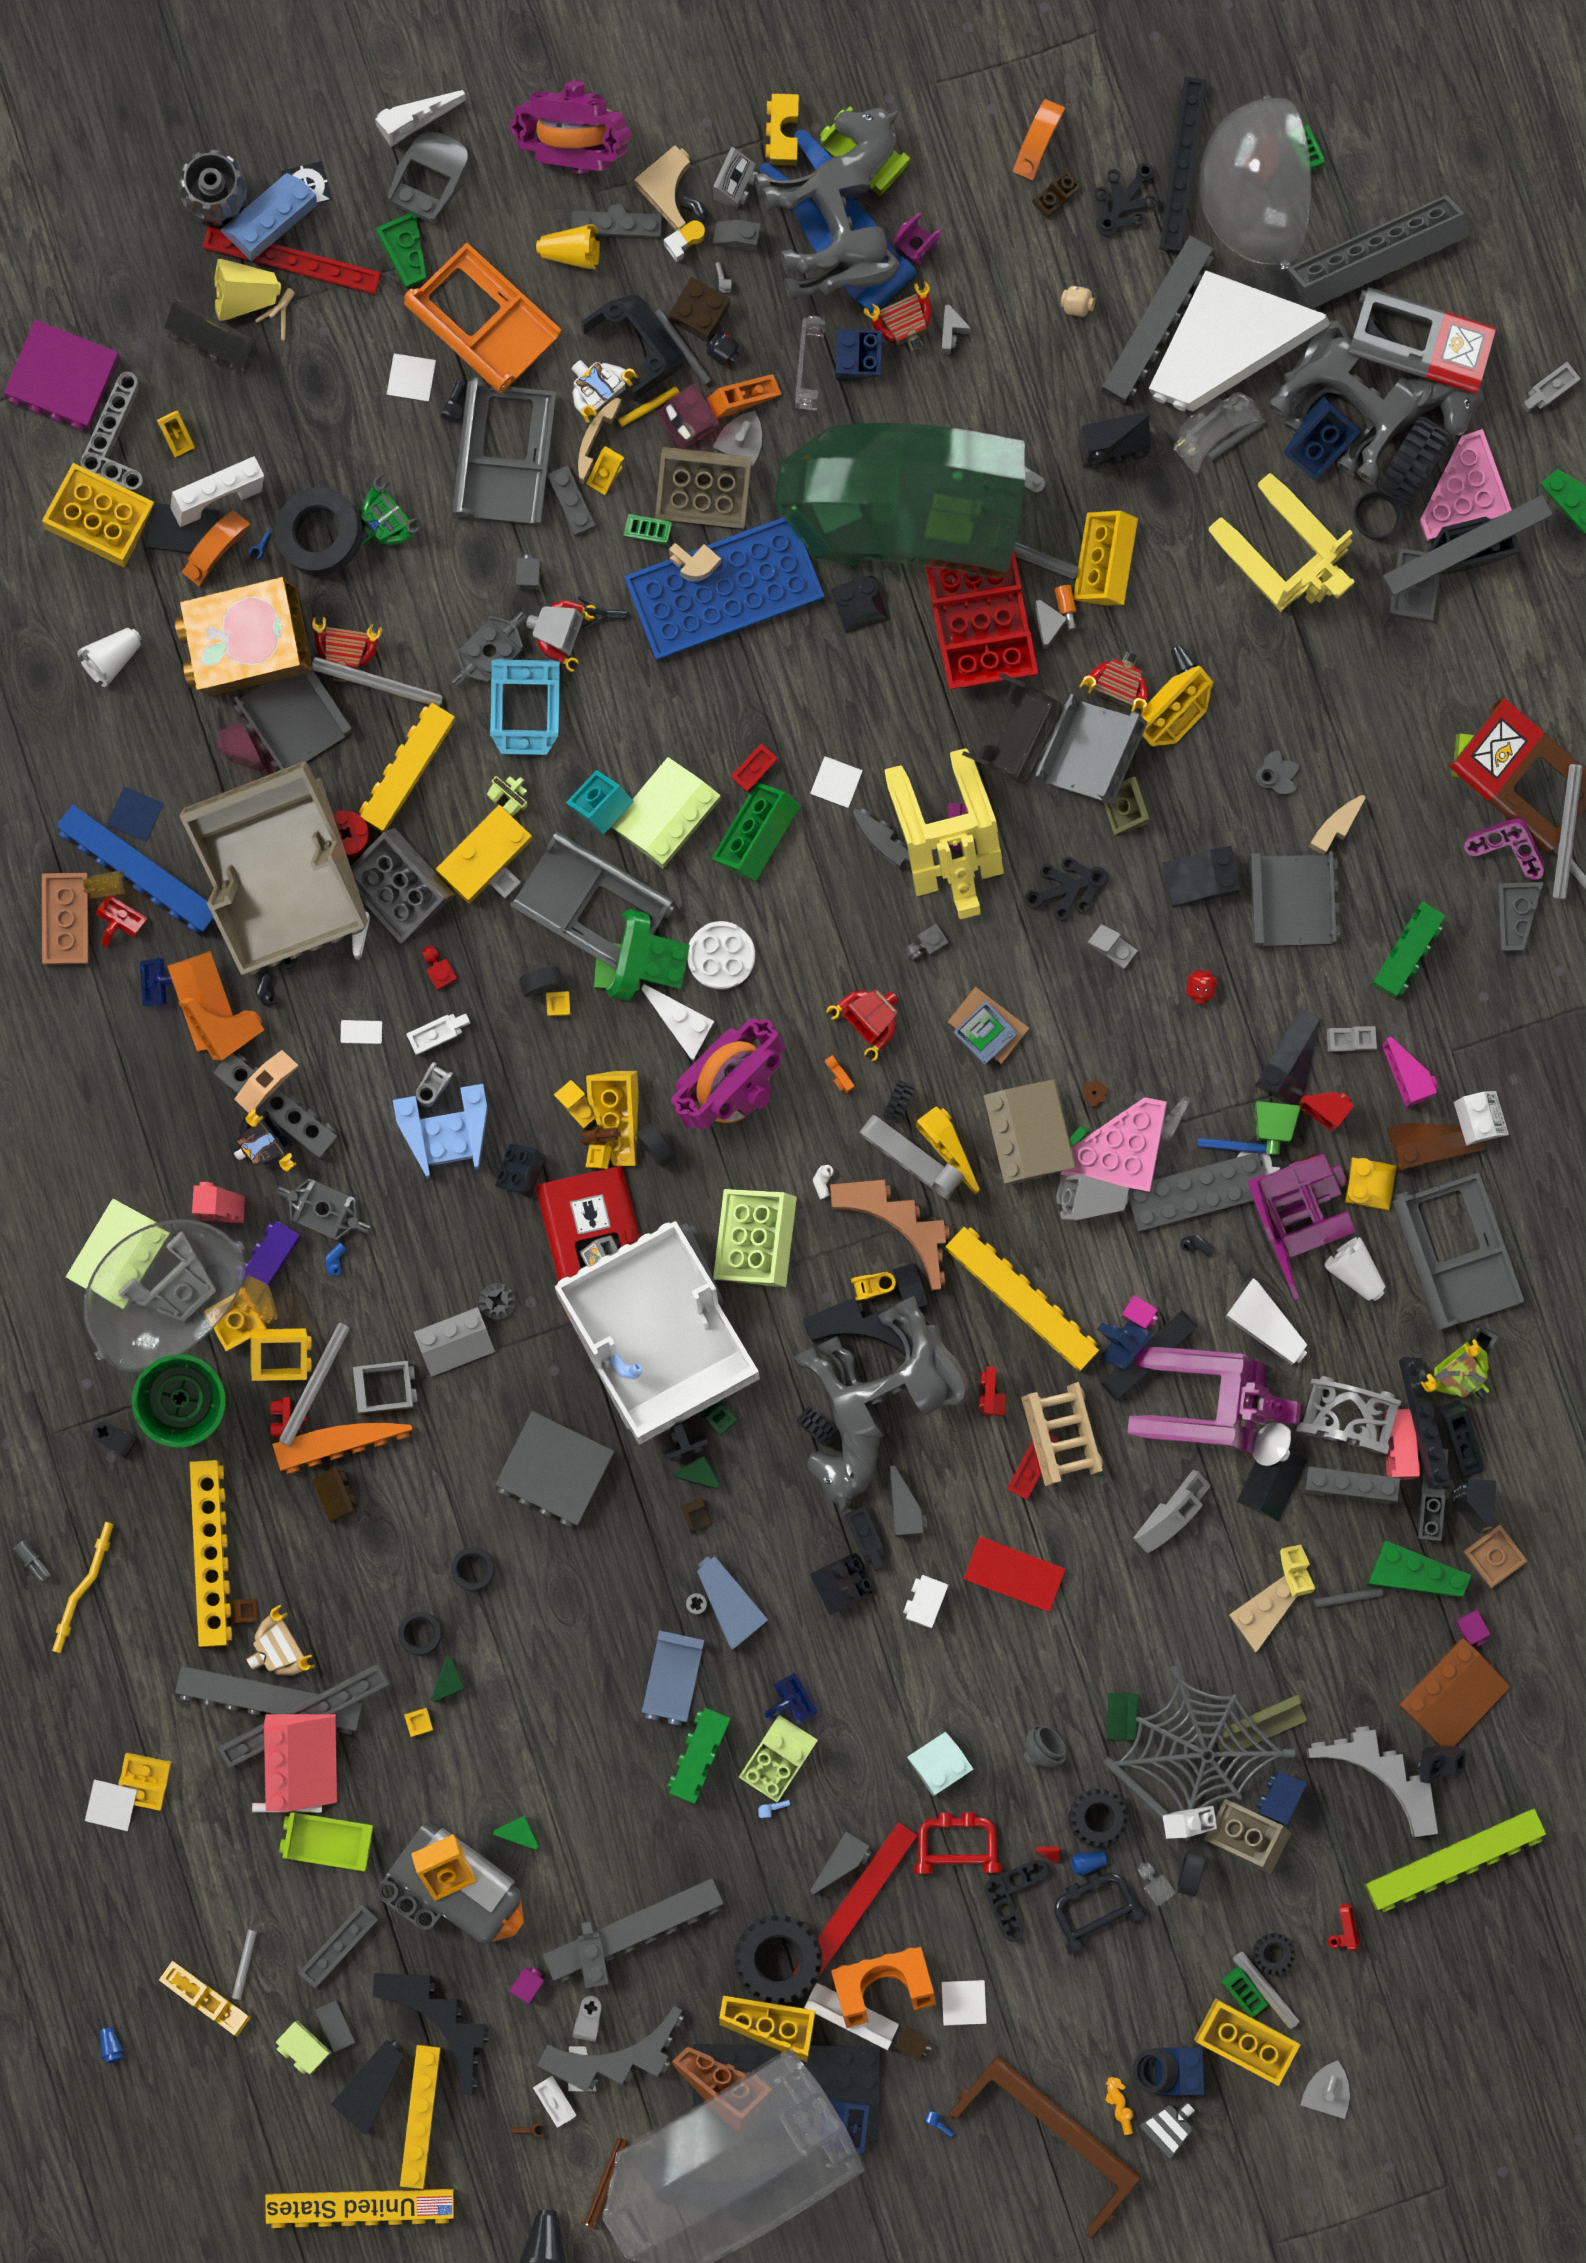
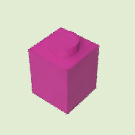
(1140, 1313)

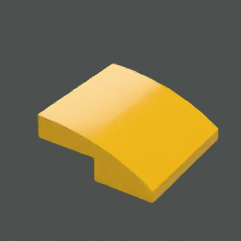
(146, 1776)

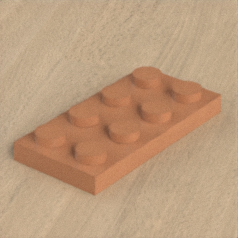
(64, 919)

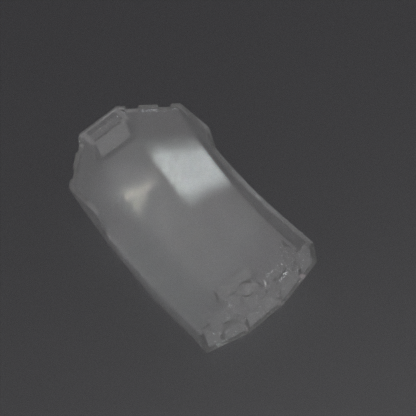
(730, 2168)

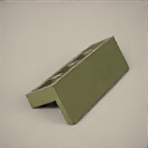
(1269, 1721)

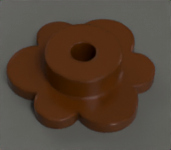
(1100, 1091)

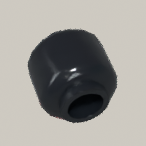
(722, 348)

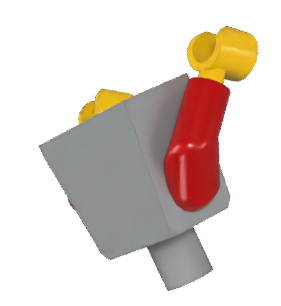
(558, 629)

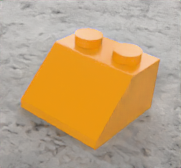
(449, 1865)

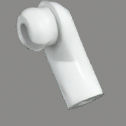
(820, 1180)

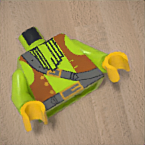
(1461, 1373)

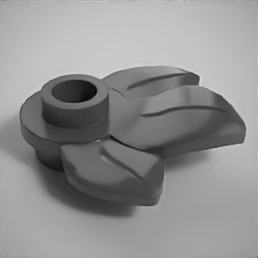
(1280, 773)

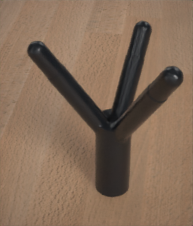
(606, 613)

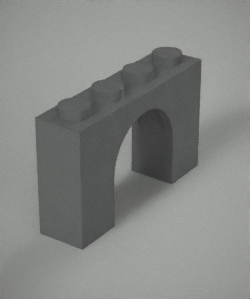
(1328, 1481)

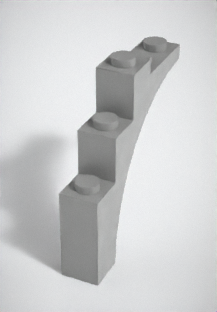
(1363, 1751)

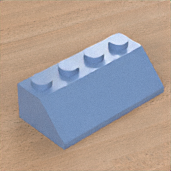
(270, 216)

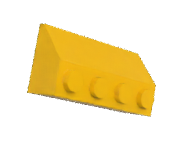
(1105, 558)

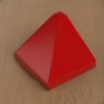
(1050, 1853)

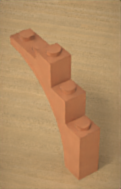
(872, 1198)

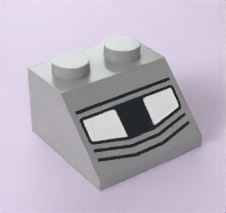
(734, 179)

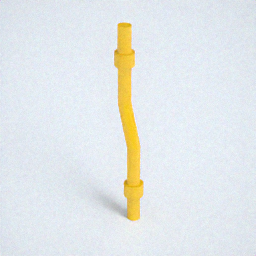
(101, 1546)

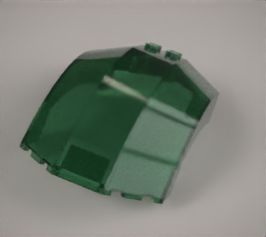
(906, 496)

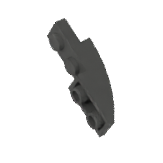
(879, 838)
(1431, 1509)

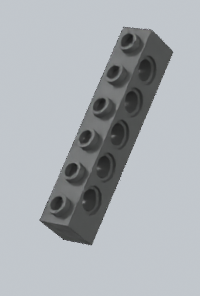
(318, 1146)

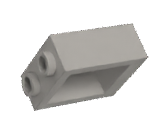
(411, 1394)

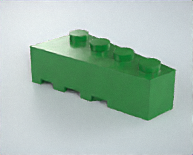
(1408, 949)
(1410, 1571)
(699, 1755)

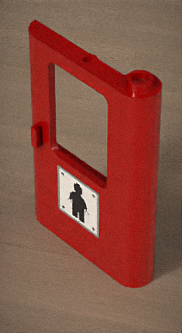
(585, 1209)

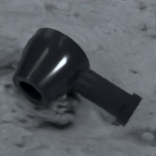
(452, 409)

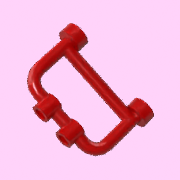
(967, 1820)

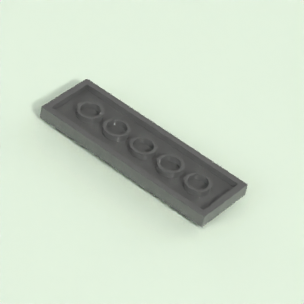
(1195, 1192)

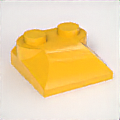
(1370, 1184)
(237, 1326)

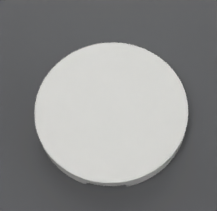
(721, 955)

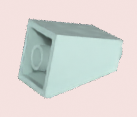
(940, 1763)

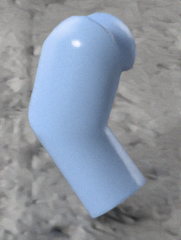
(626, 1371)

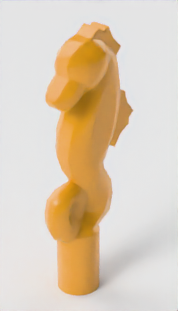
(1115, 2097)

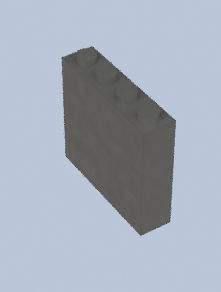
(554, 1469)

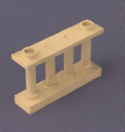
(1046, 1449)

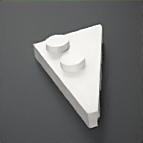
(686, 1024)

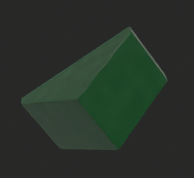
(698, 1473)
(448, 1682)

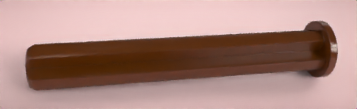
(602, 2190)

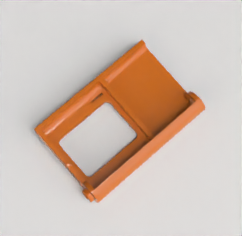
(507, 340)

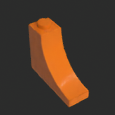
(219, 1034)

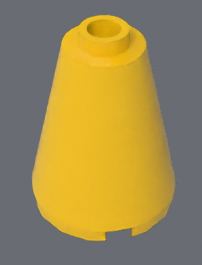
(571, 247)

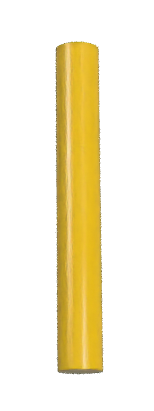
(647, 407)

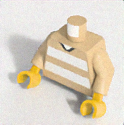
(277, 1647)

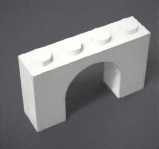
(244, 478)

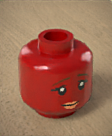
(1201, 986)

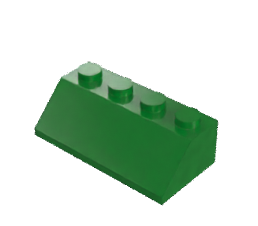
(756, 831)

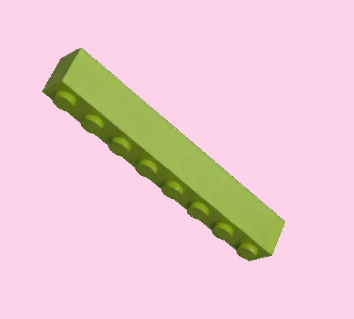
(1455, 1859)

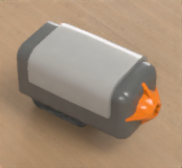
(483, 1910)

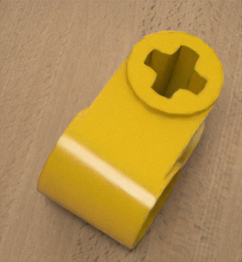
(871, 1286)

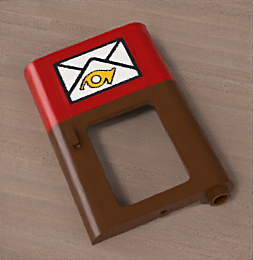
(1501, 756)

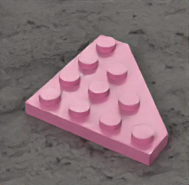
(1467, 488)
(1124, 1147)

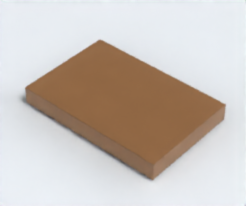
(972, 1003)

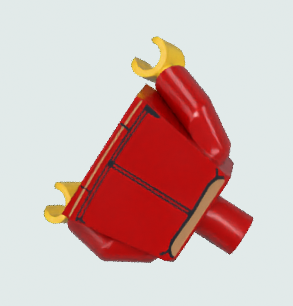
(870, 1015)

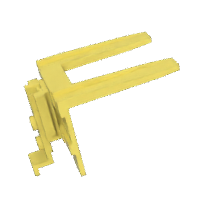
(1312, 574)
(922, 837)

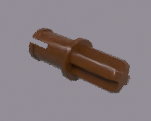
(600, 1135)

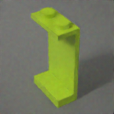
(839, 145)

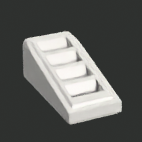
(359, 939)

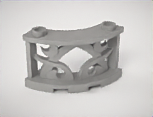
(1316, 1424)

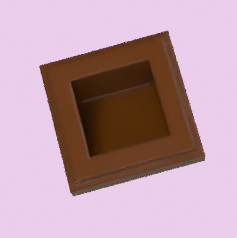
(243, 1611)

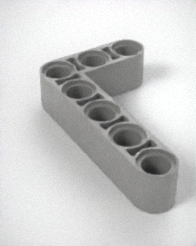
(111, 435)
(939, 1178)

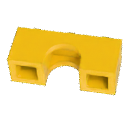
(783, 110)

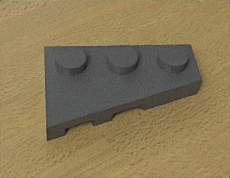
(1516, 910)

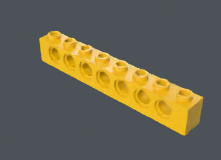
(198, 1473)

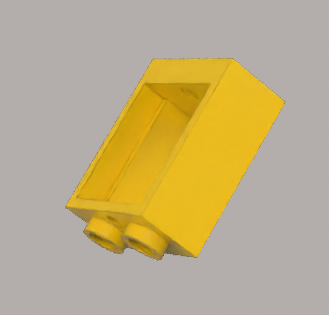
(279, 1336)

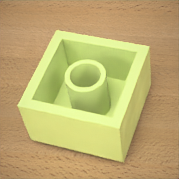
(303, 2048)

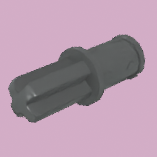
(32, 1561)

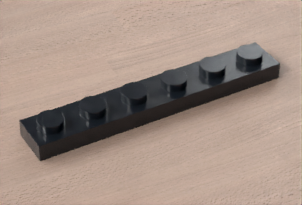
(1425, 1423)

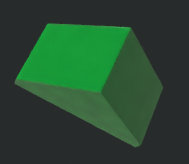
(518, 1832)

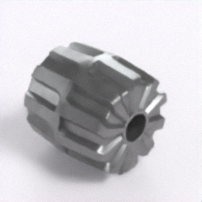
(213, 187)

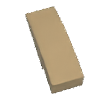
(1336, 825)

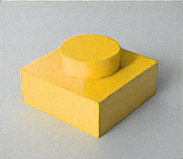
(558, 1003)
(598, 1157)
(418, 1722)

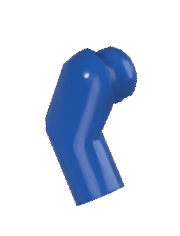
(332, 1260)

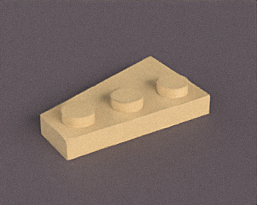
(1263, 1612)

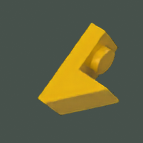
(605, 470)
(576, 1103)

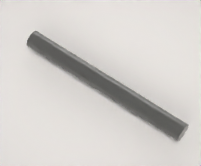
(690, 357)

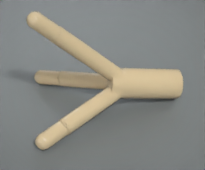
(283, 303)

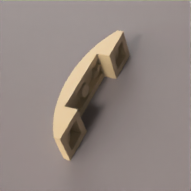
(607, 415)

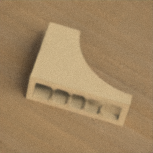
(660, 182)

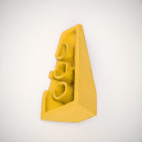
(943, 1138)

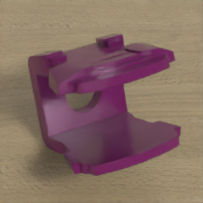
(911, 230)

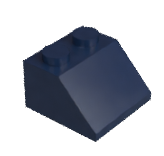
(1281, 1798)
(1190, 2071)

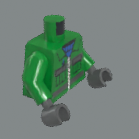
(384, 518)

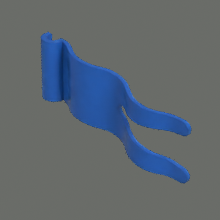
(820, 237)

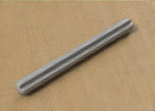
(376, 682)
(1567, 831)
(314, 1384)

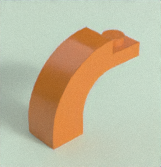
(1038, 138)
(213, 545)

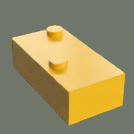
(484, 854)
(1247, 2042)

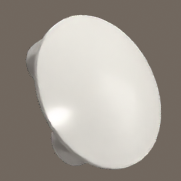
(1272, 1444)

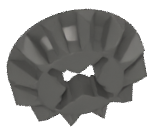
(500, 1311)

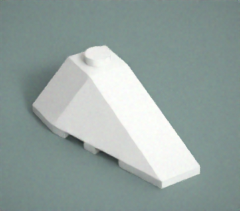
(408, 118)

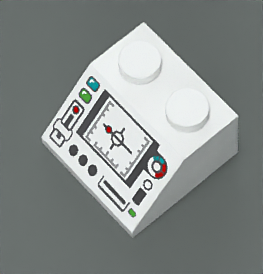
(1480, 1117)

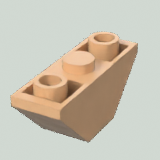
(265, 1081)

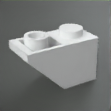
(1189, 1822)

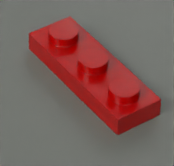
(1027, 1472)

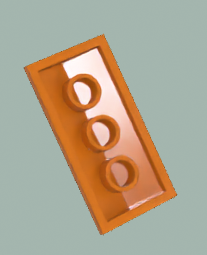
(200, 980)

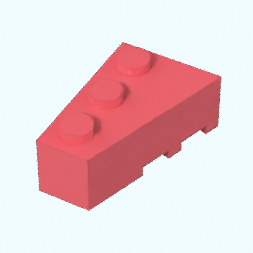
(217, 1204)
(1403, 1450)

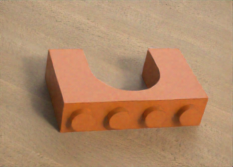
(905, 1966)

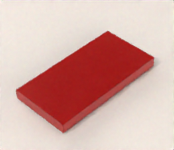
(1014, 1574)

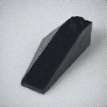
(1291, 1062)

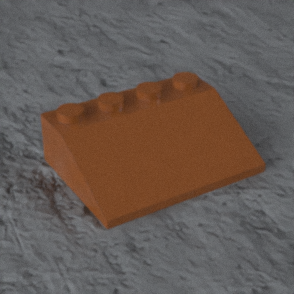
(1454, 1694)

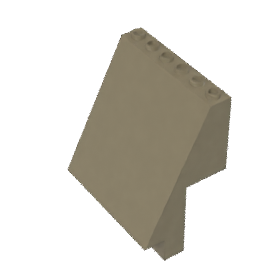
(275, 868)

